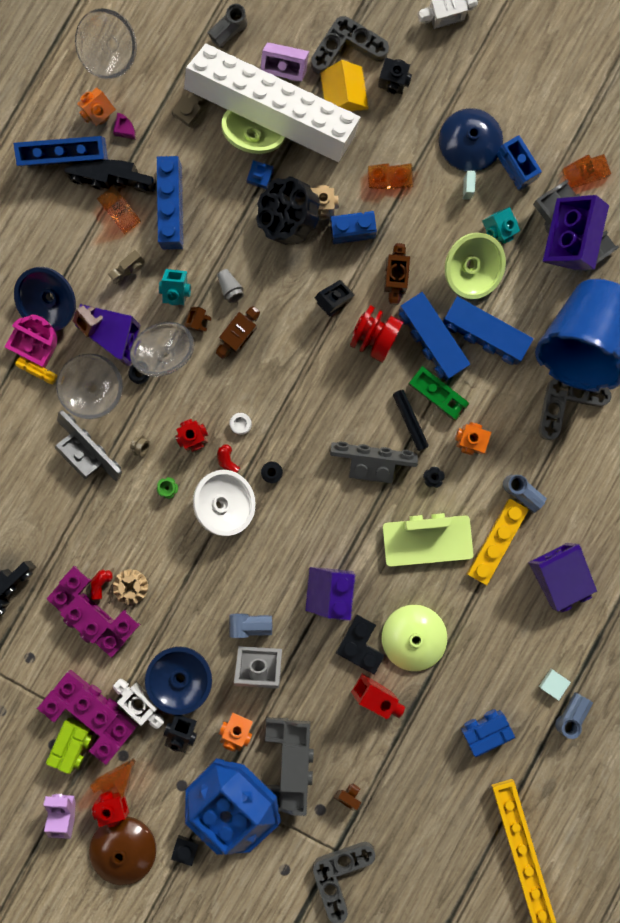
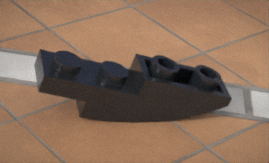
(103, 173)
(10, 579)

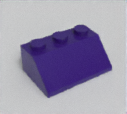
(576, 232)

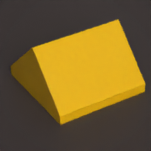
(345, 86)

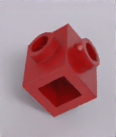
(195, 443)
(110, 809)

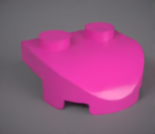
(33, 339)

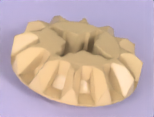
(140, 586)

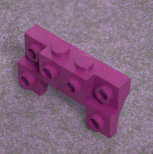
(88, 617)
(93, 710)

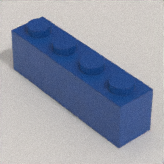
(60, 151)
(169, 202)
(487, 331)
(433, 337)

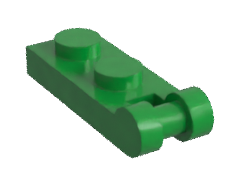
(438, 393)

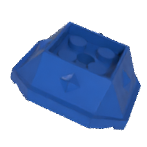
(236, 790)

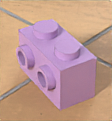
(284, 61)

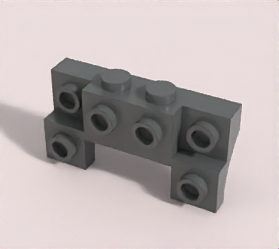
(546, 206)
(295, 763)

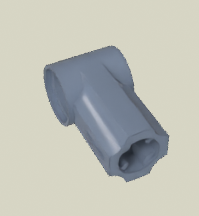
(525, 493)
(244, 625)
(575, 713)

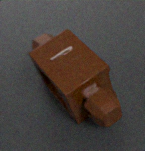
(397, 288)
(238, 332)

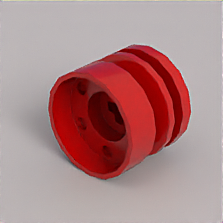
(376, 333)

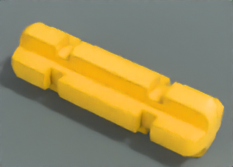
(36, 370)

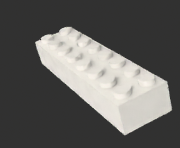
(271, 102)

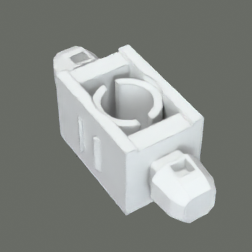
(446, 12)
(121, 687)

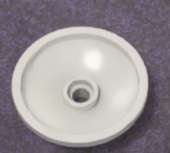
(235, 499)

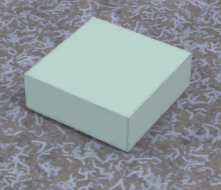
(469, 184)
(554, 684)

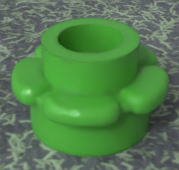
(173, 487)

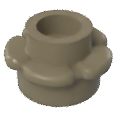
(140, 446)

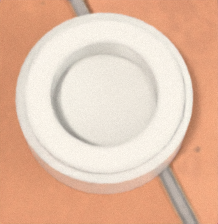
(240, 423)

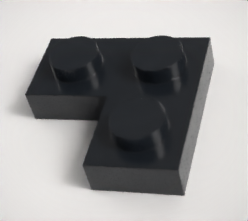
(354, 646)

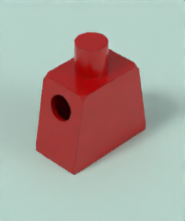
(377, 698)

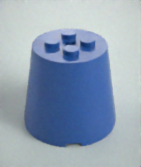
(585, 338)

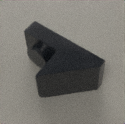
(334, 297)

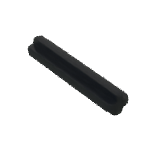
(410, 420)

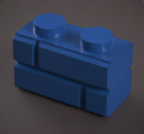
(519, 162)
(353, 227)
(487, 732)

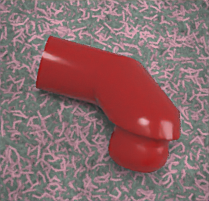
(224, 459)
(98, 581)

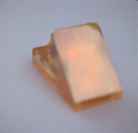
(586, 170)
(118, 209)
(119, 776)

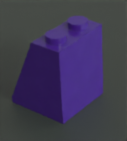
(115, 333)
(564, 576)
(330, 593)

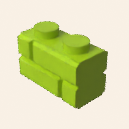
(69, 746)

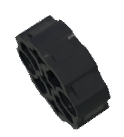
(284, 206)

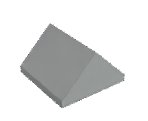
(258, 667)

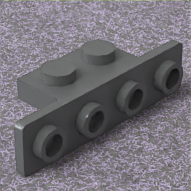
(82, 451)
(373, 463)

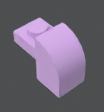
(60, 816)

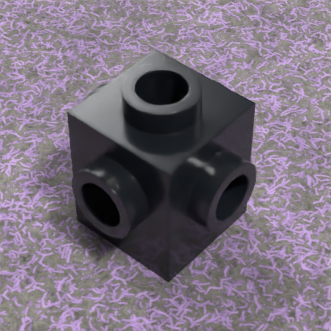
(394, 76)
(180, 733)

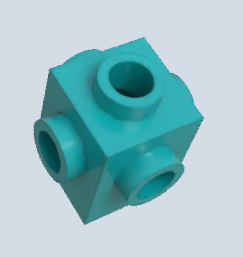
(502, 225)
(174, 287)

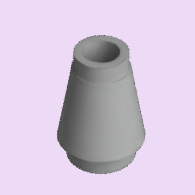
(230, 286)

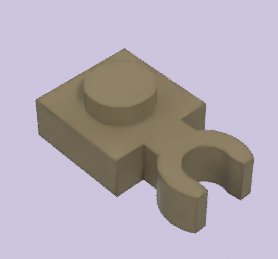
(188, 109)
(129, 265)

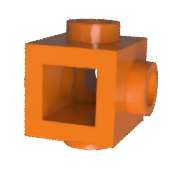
(95, 107)
(480, 439)
(240, 726)

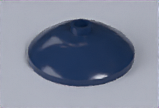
(464, 150)
(34, 298)
(174, 695)

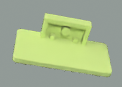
(427, 540)

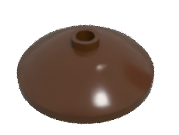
(131, 840)

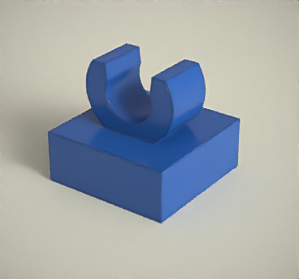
(260, 174)

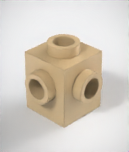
(328, 201)

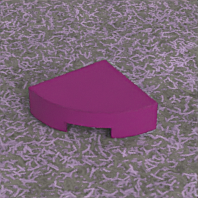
(124, 127)

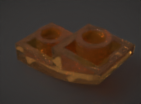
(390, 177)

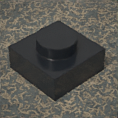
(185, 850)

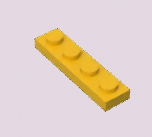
(497, 541)

